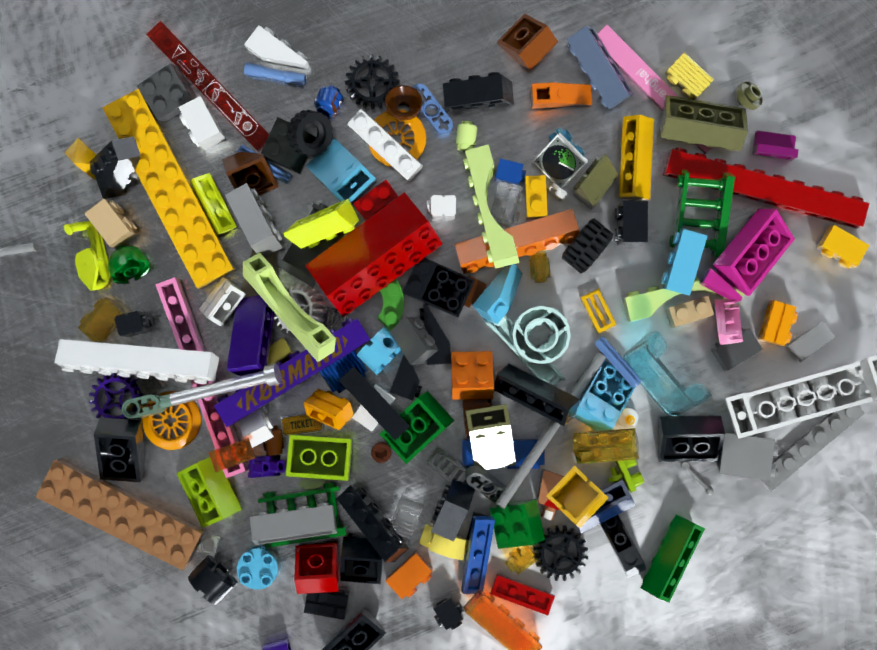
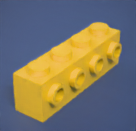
(636, 157)

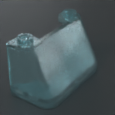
(658, 380)

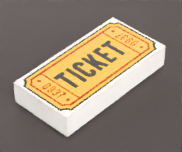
(300, 424)

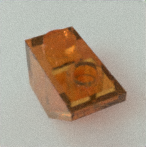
(232, 455)

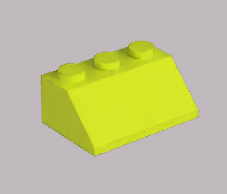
(322, 225)

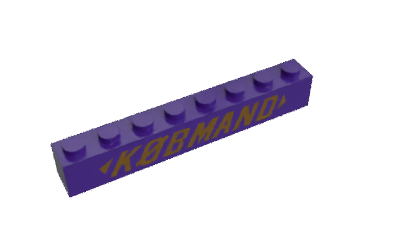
(293, 372)

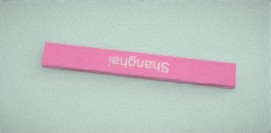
(638, 70)

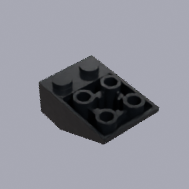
(438, 286)

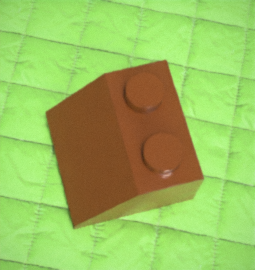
(528, 41)

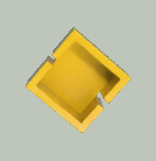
(577, 496)

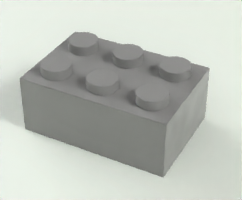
(254, 220)

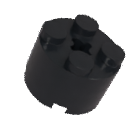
(212, 579)

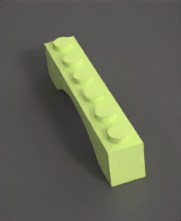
(501, 243)
(644, 305)
(309, 332)

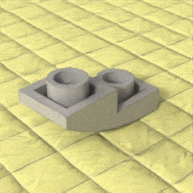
(811, 341)

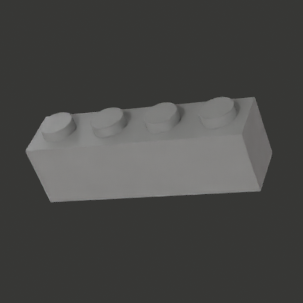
(293, 525)

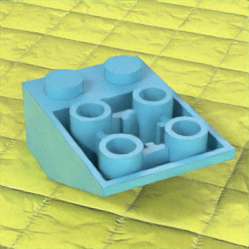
(341, 173)
(604, 399)

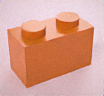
(409, 575)

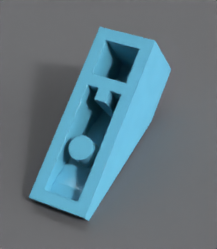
(499, 295)

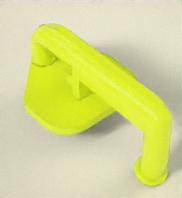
(92, 259)

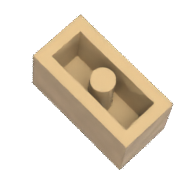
(689, 311)

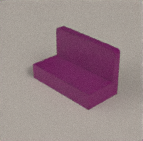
(775, 145)

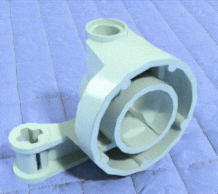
(537, 358)

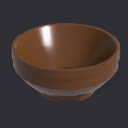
(403, 96)

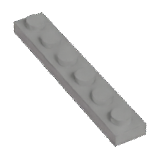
(812, 443)

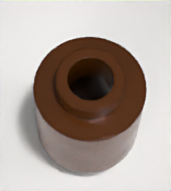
(275, 444)

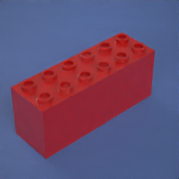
(374, 254)

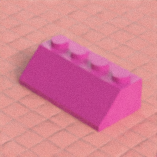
(754, 250)

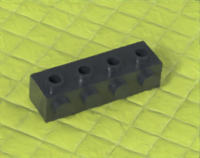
(536, 394)
(373, 523)

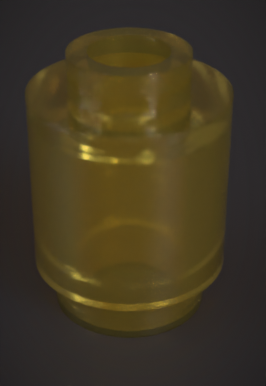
(539, 267)

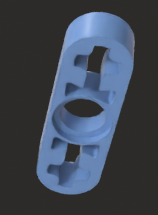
(445, 118)

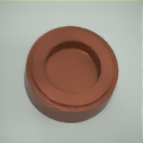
(381, 452)

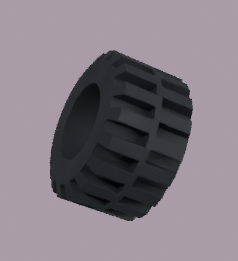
(587, 246)

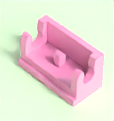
(728, 322)

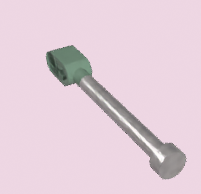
(270, 375)

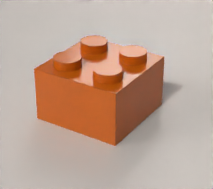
(472, 375)

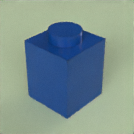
(510, 172)

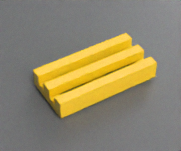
(591, 315)

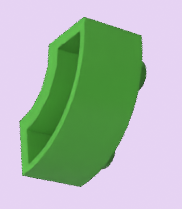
(393, 305)

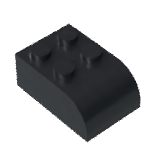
(120, 449)

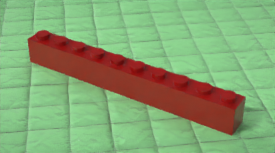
(772, 189)

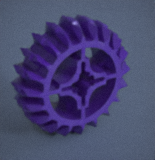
(110, 392)

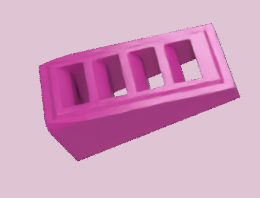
(717, 284)

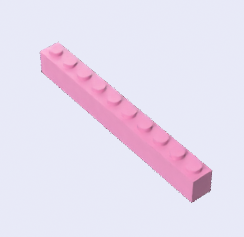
(189, 338)

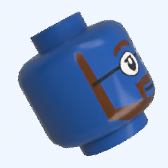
(328, 101)

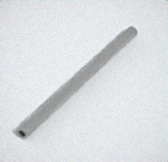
(547, 435)

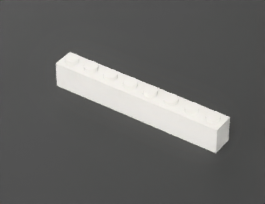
(137, 361)

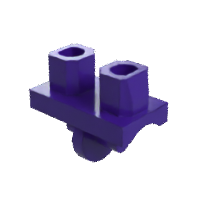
(266, 466)

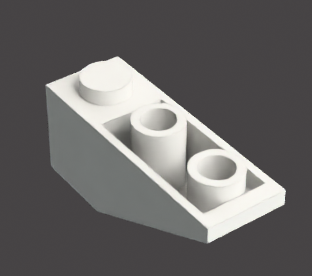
(271, 50)

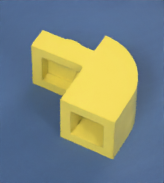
(442, 545)

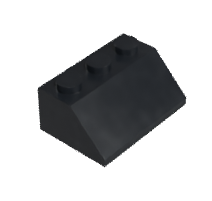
(690, 438)
(358, 634)

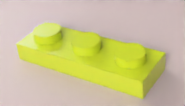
(213, 204)

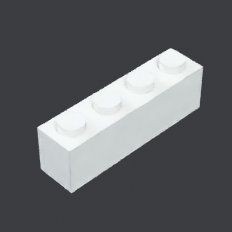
(385, 145)

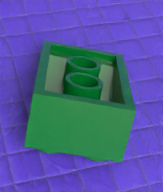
(426, 422)

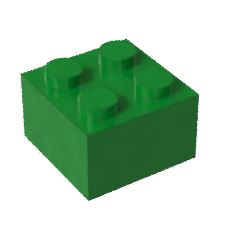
(517, 524)

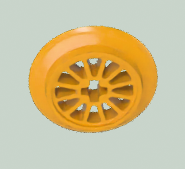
(417, 128)
(188, 435)

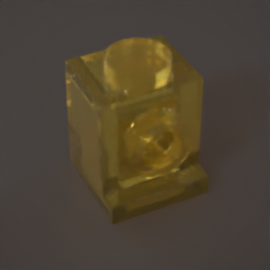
(520, 559)

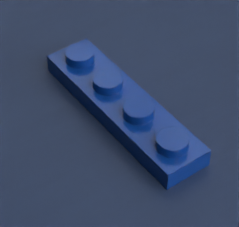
(477, 554)

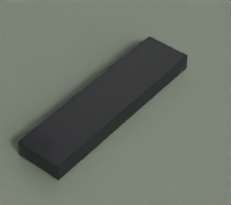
(374, 403)

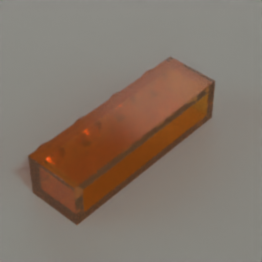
(500, 624)

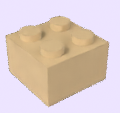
(111, 223)

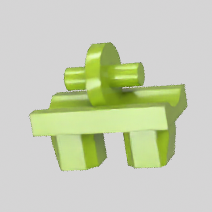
(631, 481)

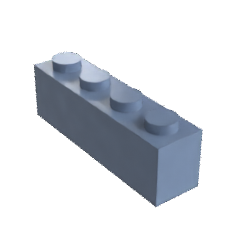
(600, 67)

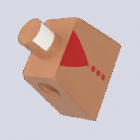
(547, 483)

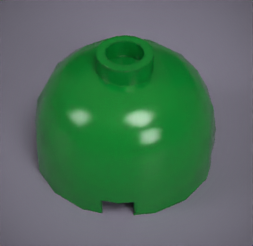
(127, 263)

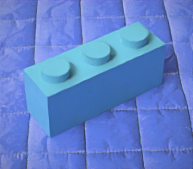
(684, 261)

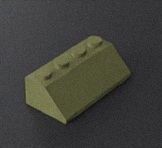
(704, 123)

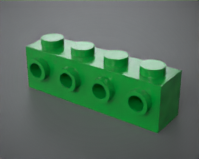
(672, 558)

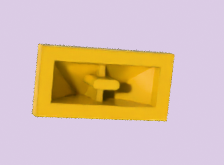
(81, 156)

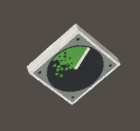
(560, 161)

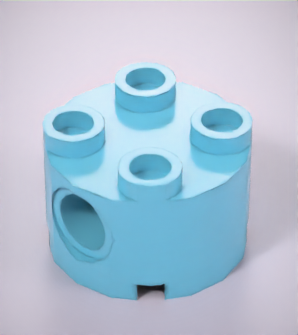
(379, 351)
(258, 567)

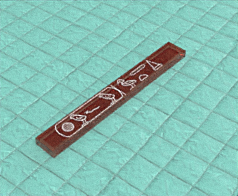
(208, 85)

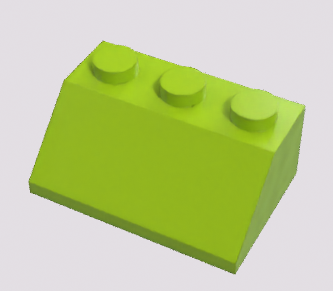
(208, 492)

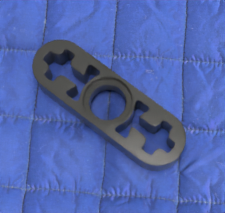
(484, 478)

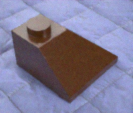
(250, 169)

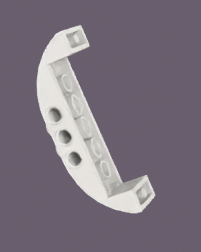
(803, 398)

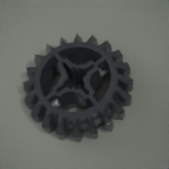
(363, 81)
(576, 561)

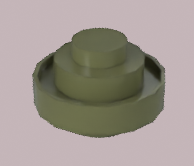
(749, 95)

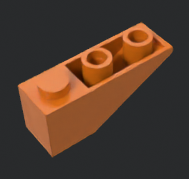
(560, 95)

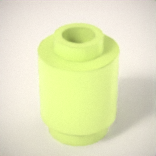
(466, 136)

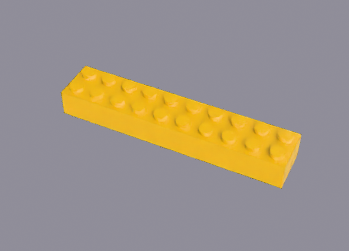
(171, 191)

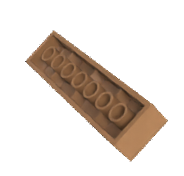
(120, 513)

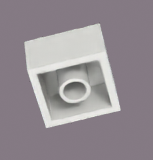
(202, 123)

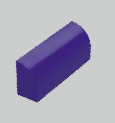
(250, 336)

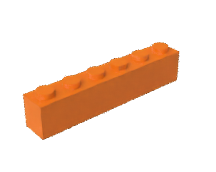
(528, 240)

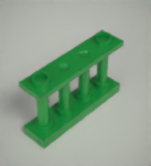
(721, 204)
(328, 488)

